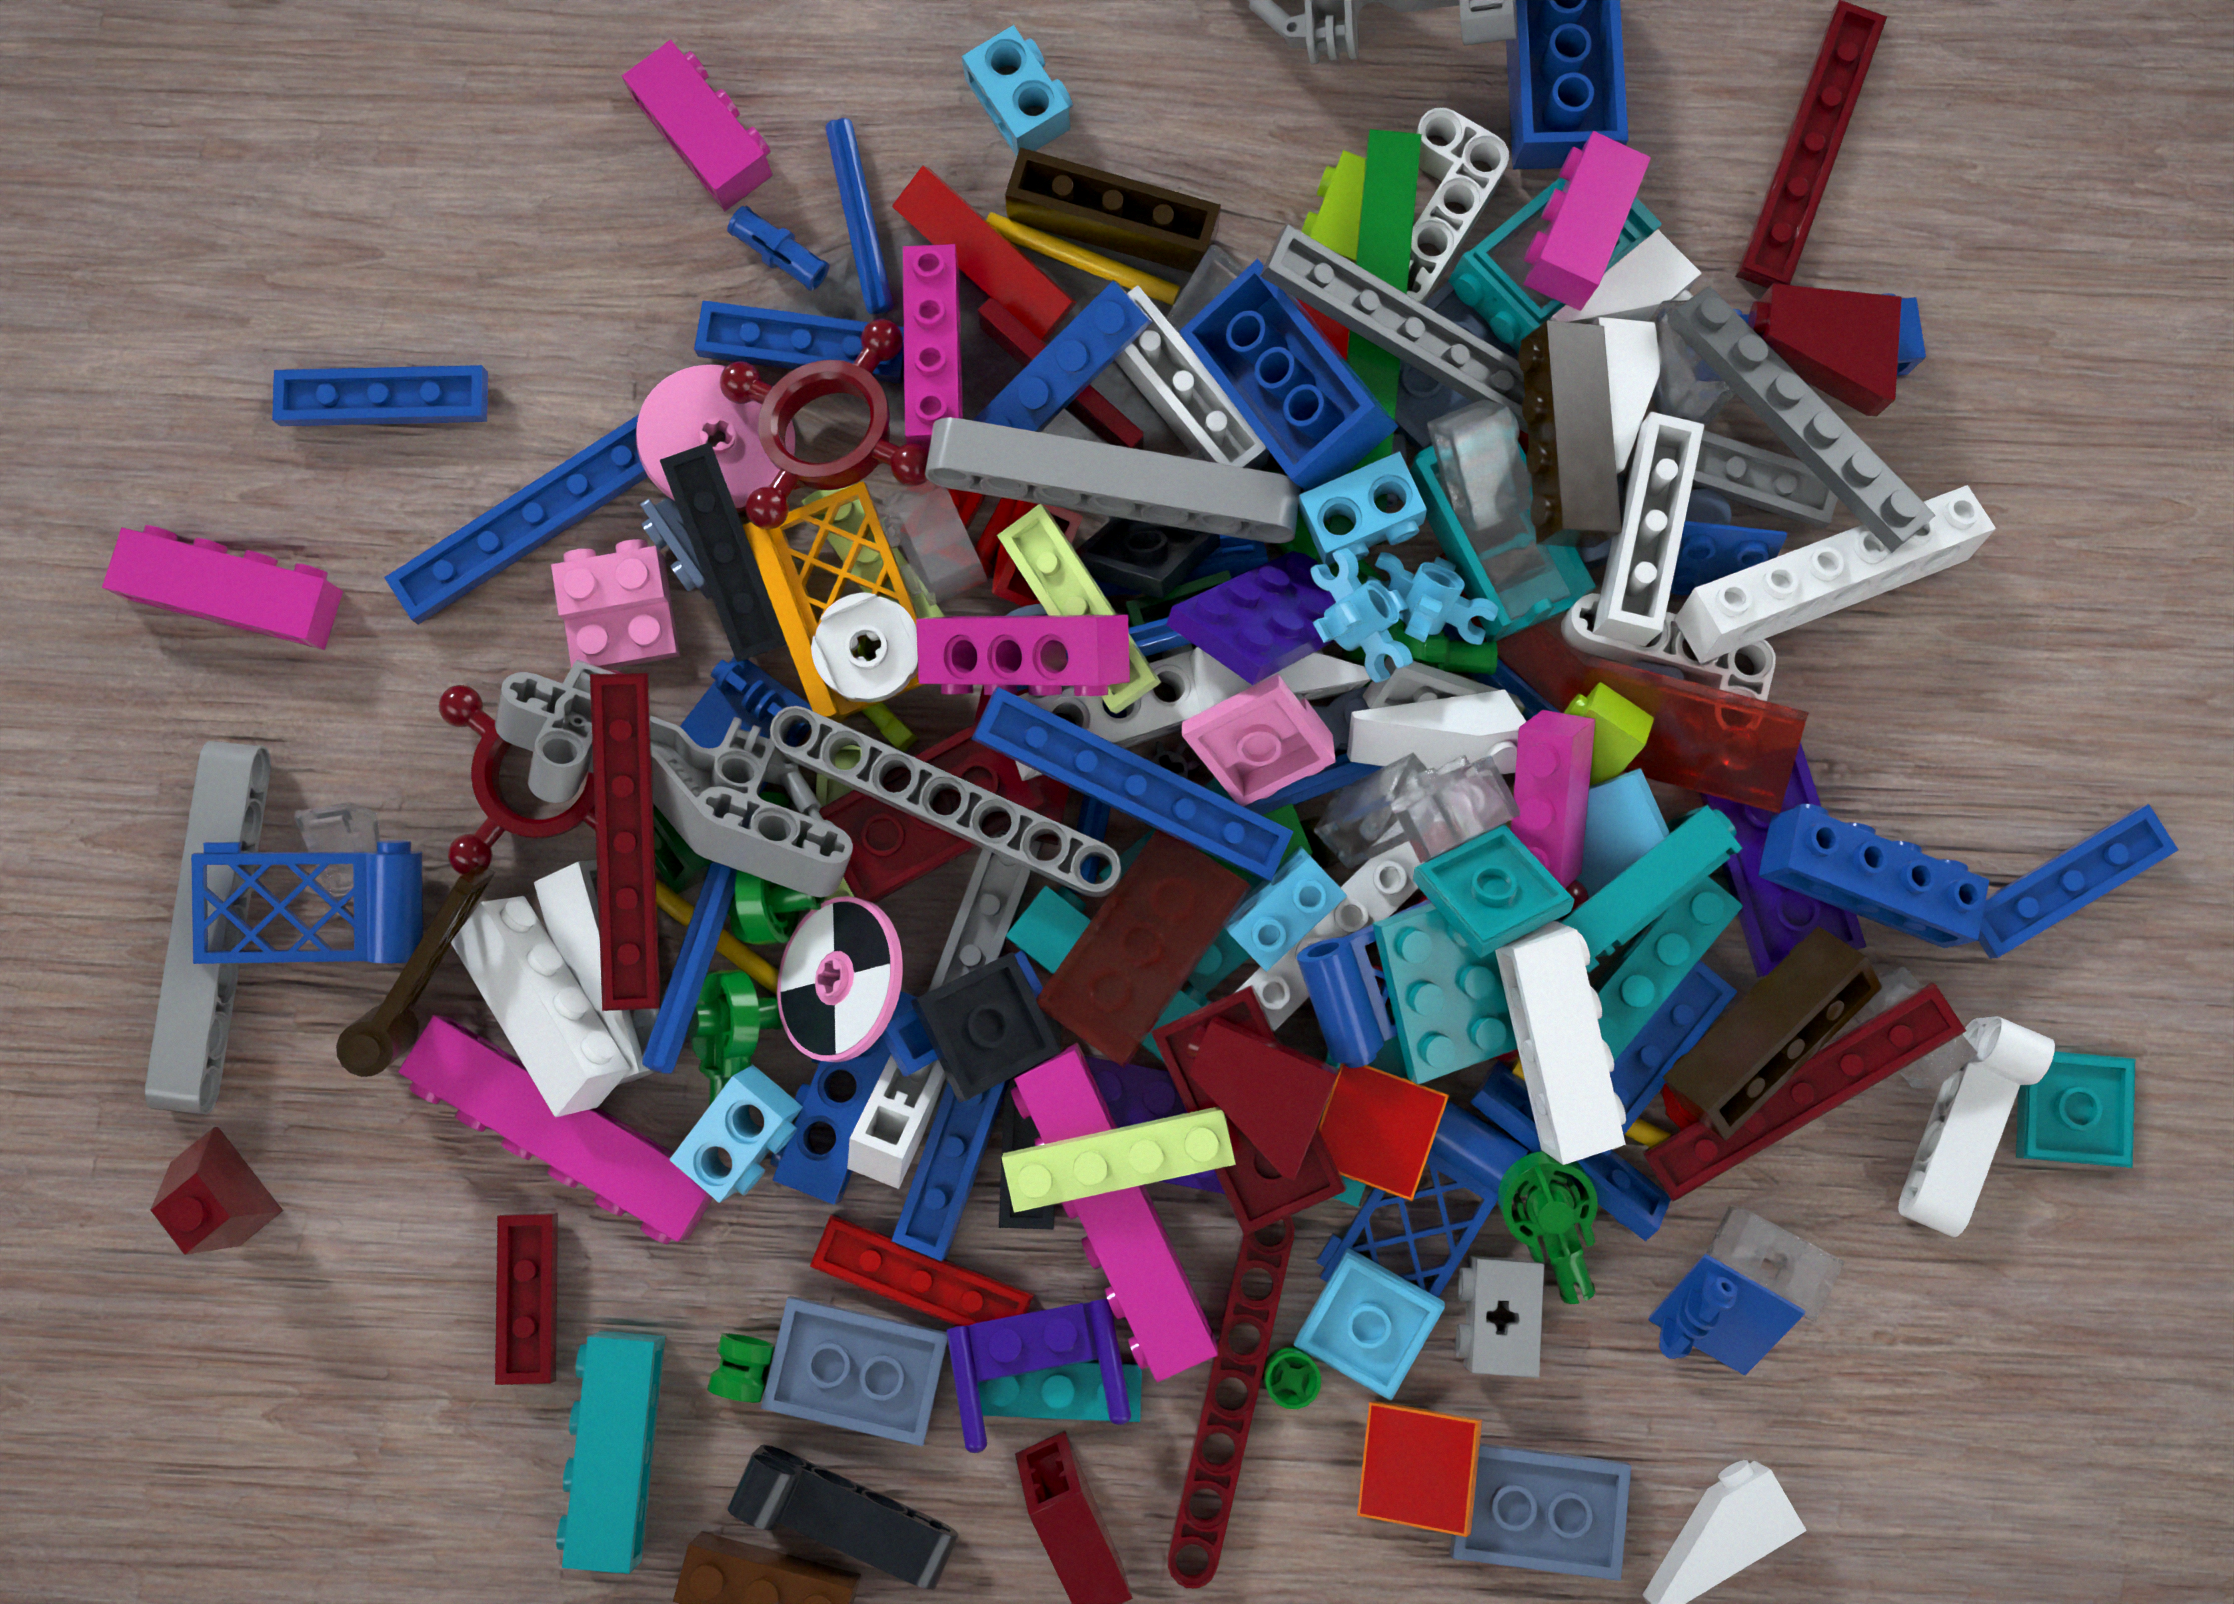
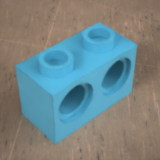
(1009, 95)
(1354, 498)
(1284, 909)
(731, 1128)

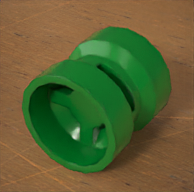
(741, 1368)
(1297, 1386)

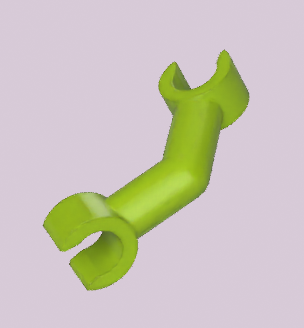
(882, 717)

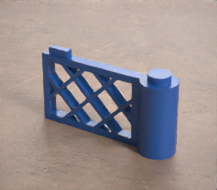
(385, 904)
(1348, 996)
(1468, 1154)

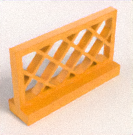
(790, 597)

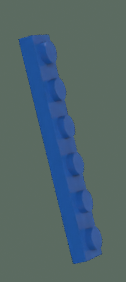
(519, 524)
(1132, 784)

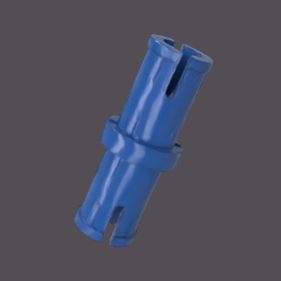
(778, 248)

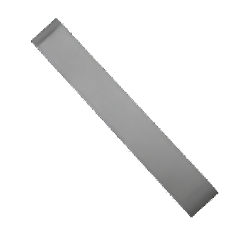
(1112, 480)
(926, 783)
(199, 998)

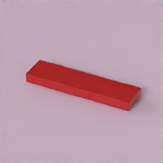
(984, 253)
(914, 1278)

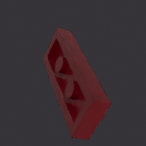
(526, 1299)

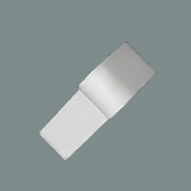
(1459, 184)
(1668, 650)
(1970, 1123)

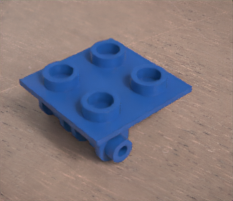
(1720, 550)
(743, 693)
(1723, 1316)

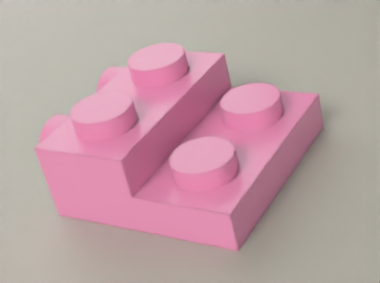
(616, 605)
(1260, 740)

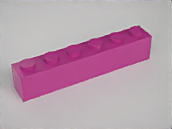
(581, 1147)
(1120, 1225)

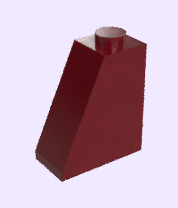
(1835, 340)
(1263, 1089)
(212, 1197)
(1071, 1523)

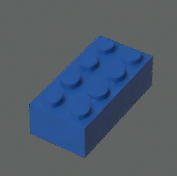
(1564, 79)
(1287, 380)

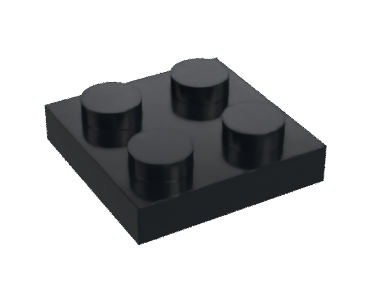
(1145, 554)
(985, 1027)

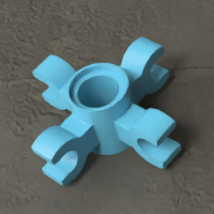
(1434, 599)
(1361, 615)

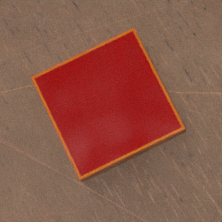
(1381, 1128)
(1420, 1468)

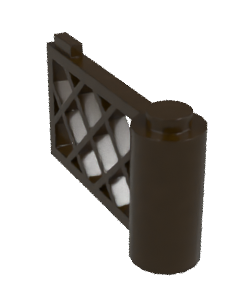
(392, 1027)

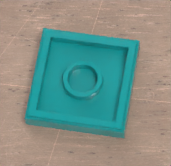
(1492, 890)
(2079, 1112)

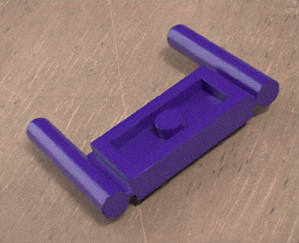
(1032, 1345)

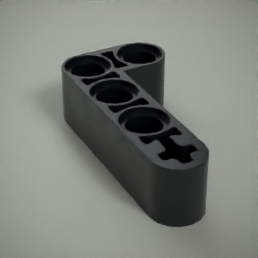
(842, 1515)

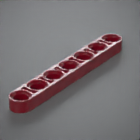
(1232, 1422)

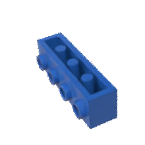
(1874, 876)

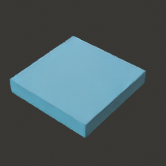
(1619, 829)
(1369, 1323)

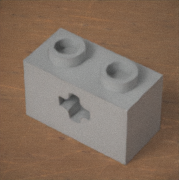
(1517, 1342)

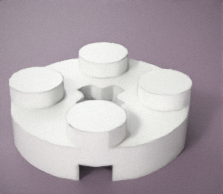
(837, 638)

